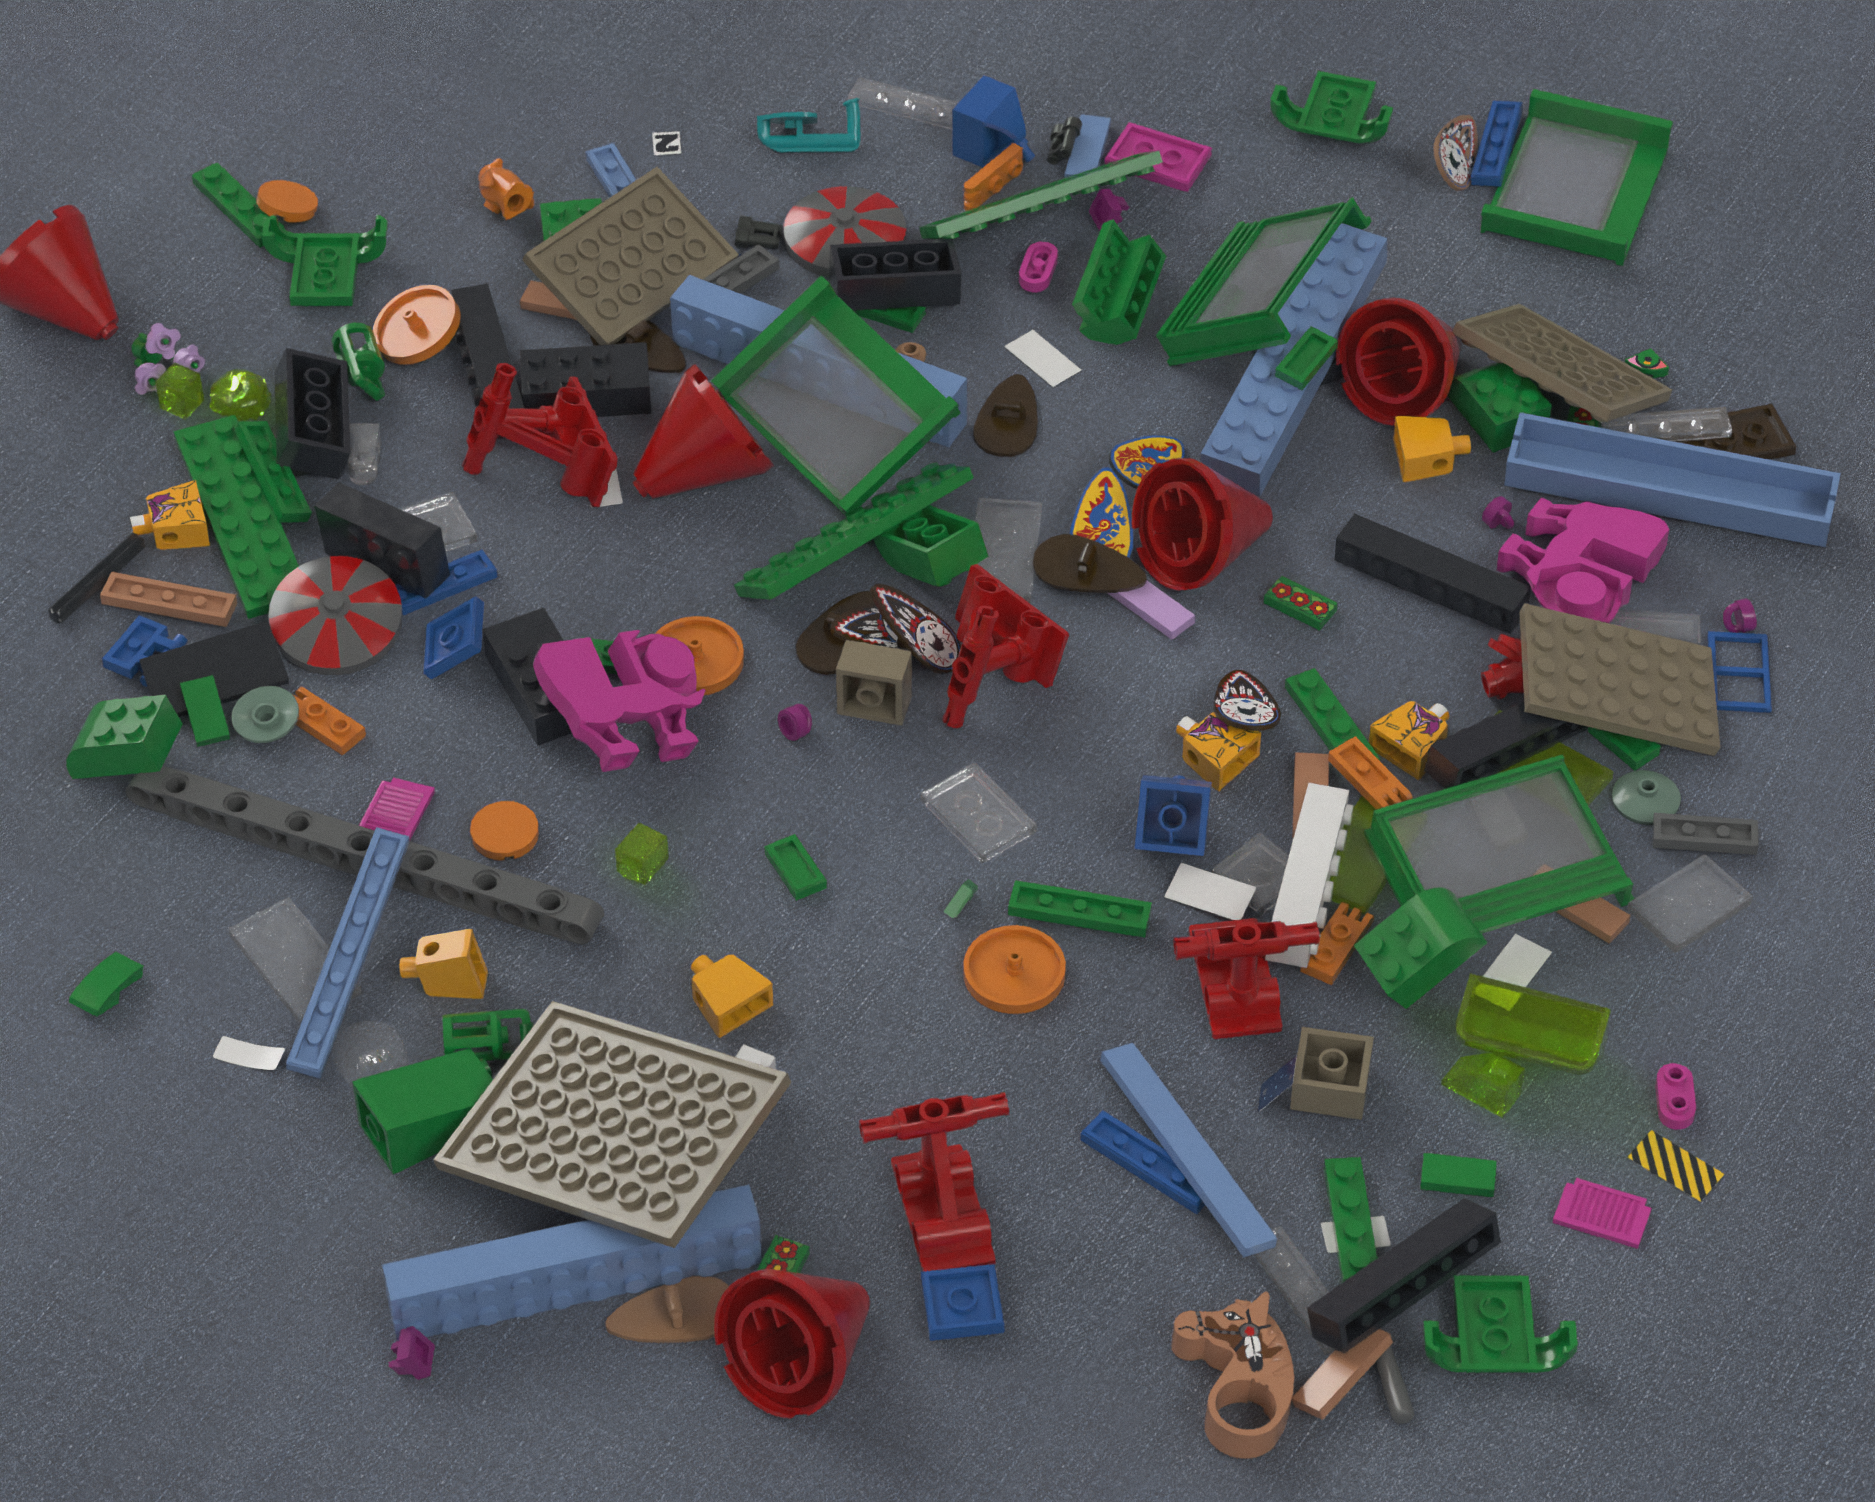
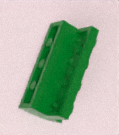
(1117, 285)

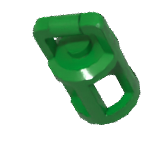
(363, 365)
(489, 1036)

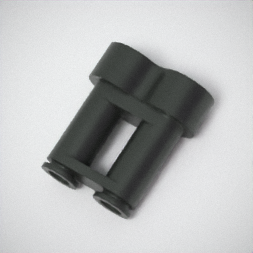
(1063, 139)
(746, 233)

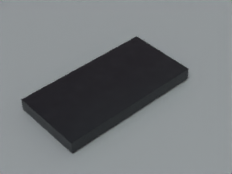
(235, 659)

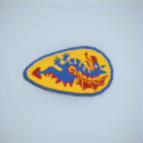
(1137, 456)
(1105, 513)

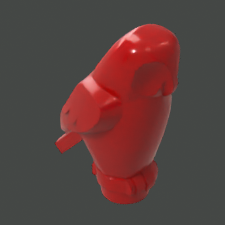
(1508, 674)

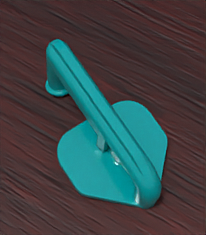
(810, 142)

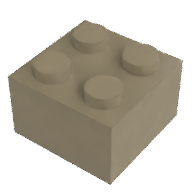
(874, 682)
(1331, 1073)

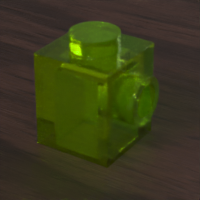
(179, 390)
(641, 854)

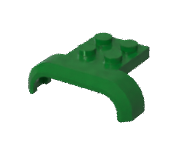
(1333, 109)
(324, 261)
(1497, 1330)

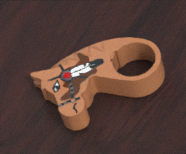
(1254, 1366)

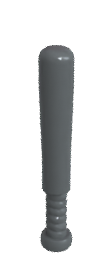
(1394, 1387)

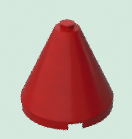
(59, 277)
(1397, 359)
(697, 443)
(1194, 522)
(789, 1337)

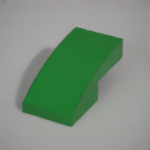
(103, 984)

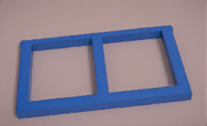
(1763, 672)

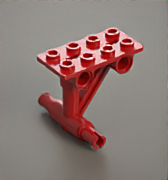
(561, 432)
(997, 633)
(1235, 971)
(939, 1179)

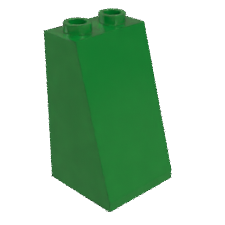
(419, 1105)

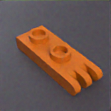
(993, 177)
(327, 722)
(1368, 774)
(1337, 943)

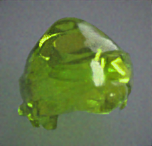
(240, 394)

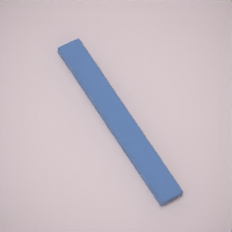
(347, 953)
(1189, 1150)

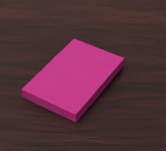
(1180, 157)

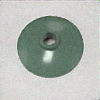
(265, 704)
(1643, 794)

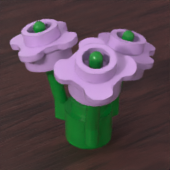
(150, 350)

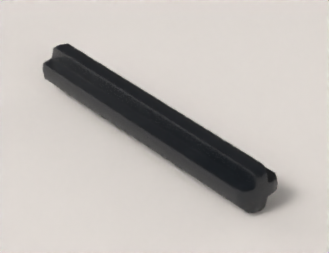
(96, 578)

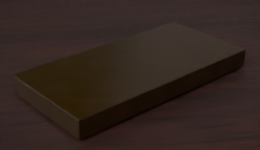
(1754, 433)

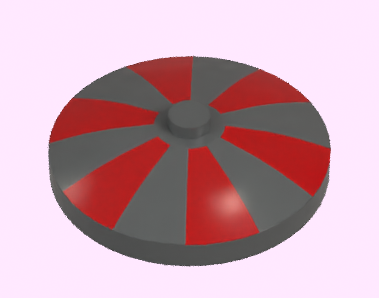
(839, 217)
(335, 615)

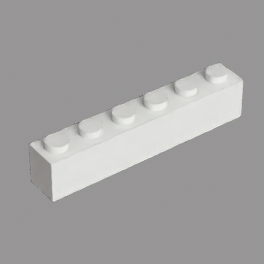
(1311, 865)

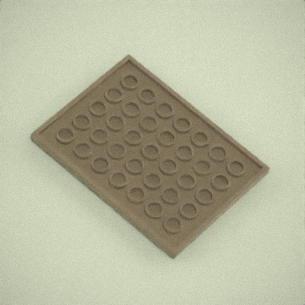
(613, 1123)

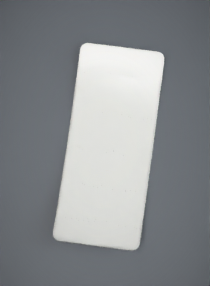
(248, 1054)

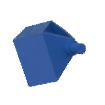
(988, 123)
(1173, 815)

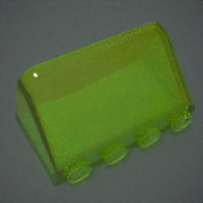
(1532, 1025)

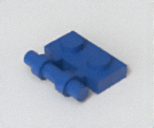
(139, 642)

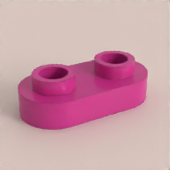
(1038, 266)
(1675, 1092)

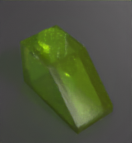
(1487, 1081)

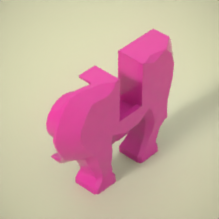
(1590, 559)
(656, 688)

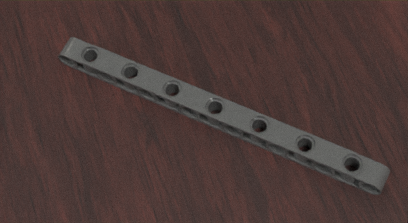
(344, 846)

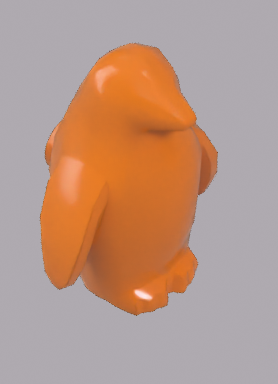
(504, 190)

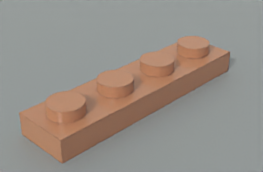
(168, 599)

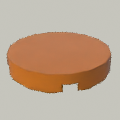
(288, 200)
(504, 830)

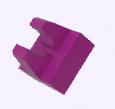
(1107, 207)
(413, 1354)

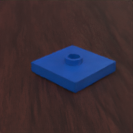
(453, 637)
(962, 1302)

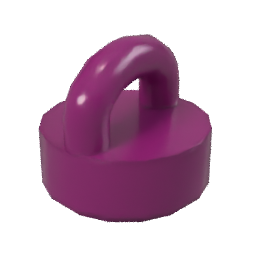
(1498, 513)
(1744, 616)
(795, 721)

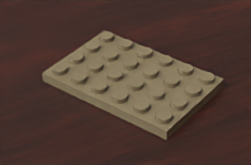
(628, 256)
(1561, 362)
(1618, 679)

